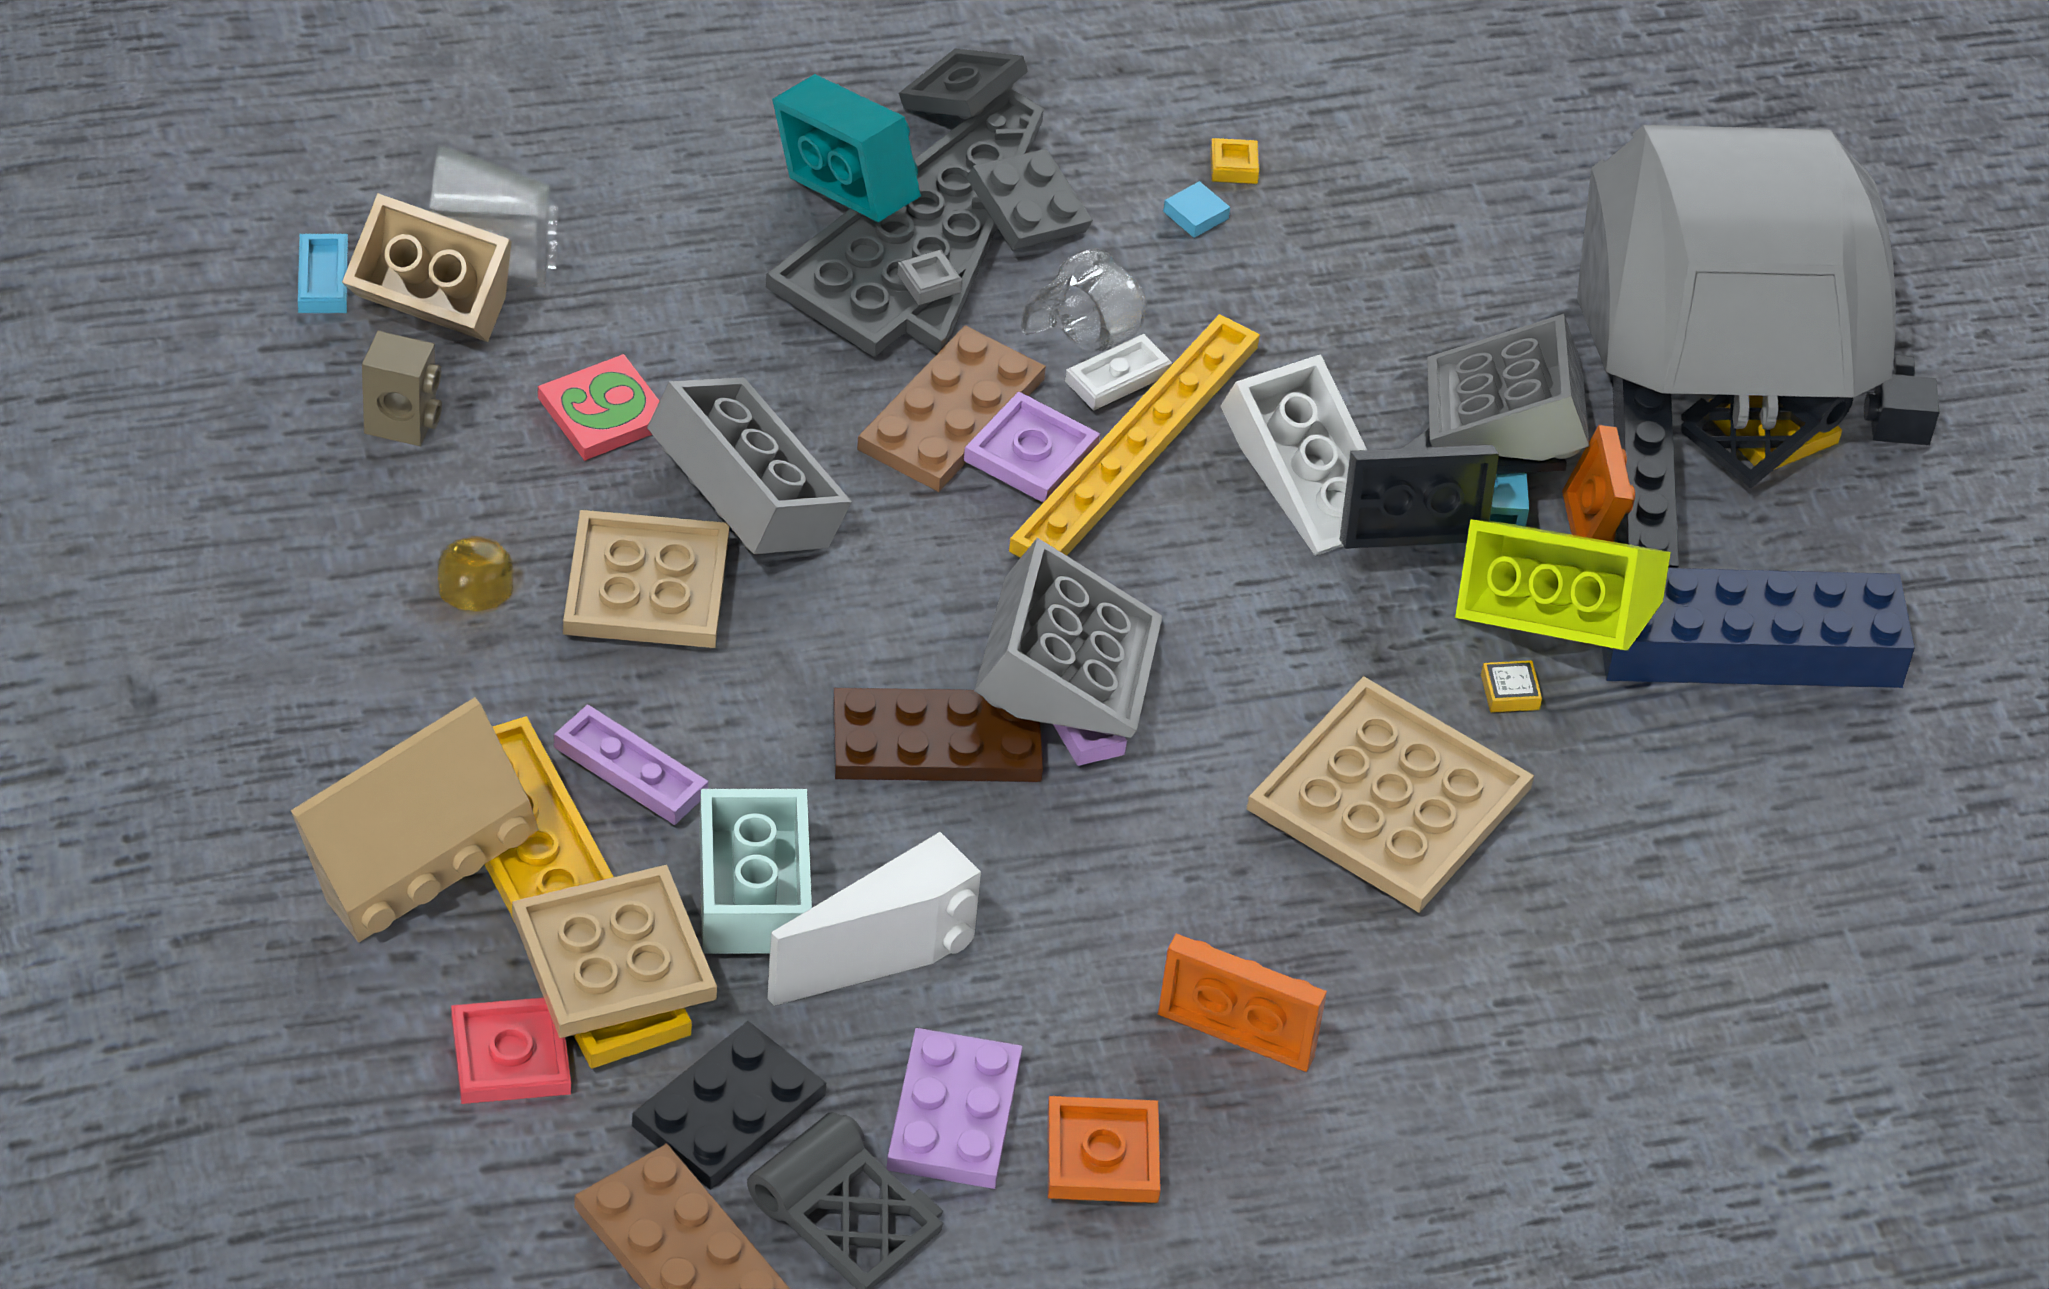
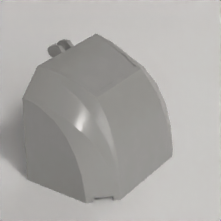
(1739, 266)

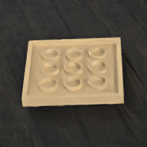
(1390, 793)

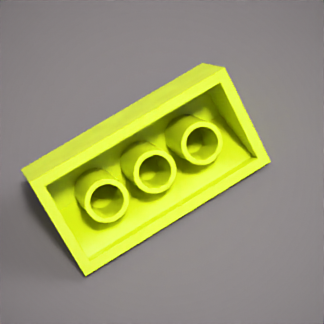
(1560, 584)

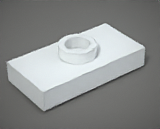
(1117, 372)

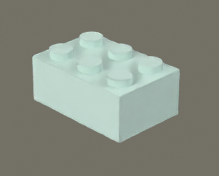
(752, 866)

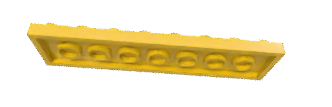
(561, 858)

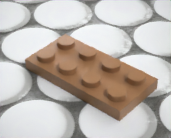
(947, 406)
(671, 1229)

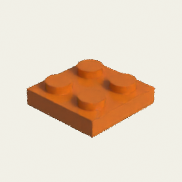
(1599, 488)
(1103, 1149)

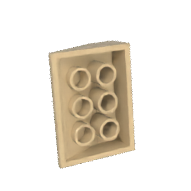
(414, 821)

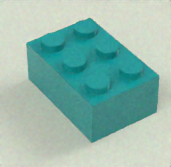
(847, 147)

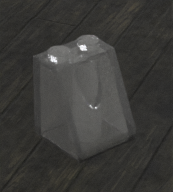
(500, 204)

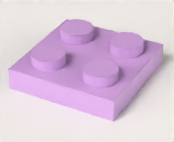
(1030, 446)

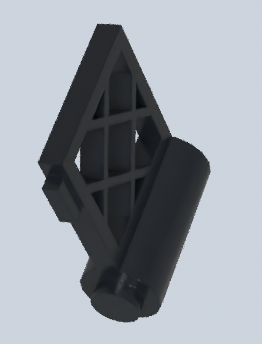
(1809, 413)

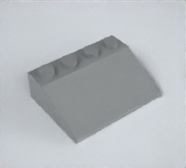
(1511, 393)
(1068, 646)

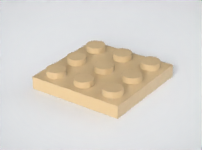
(646, 579)
(613, 951)

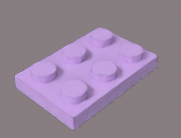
(954, 1108)

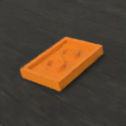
(1241, 1002)

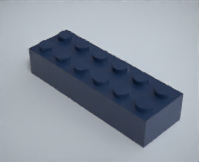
(1772, 630)

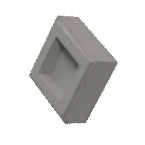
(929, 277)

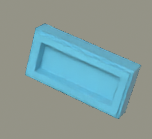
(321, 273)

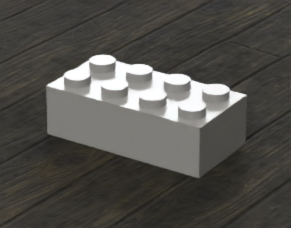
(748, 465)

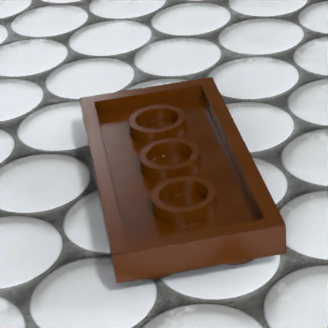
(931, 737)

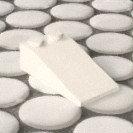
(1298, 443)
(879, 925)

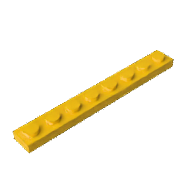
(1138, 438)

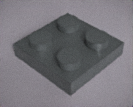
(963, 83)
(1029, 199)

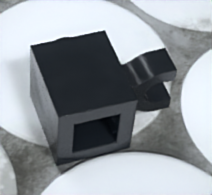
(1904, 406)

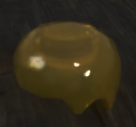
(475, 573)

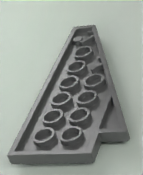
(851, 266)

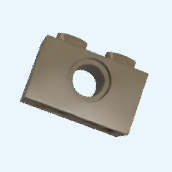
(400, 388)

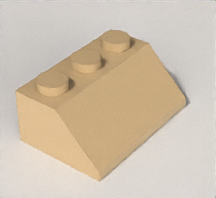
(430, 267)

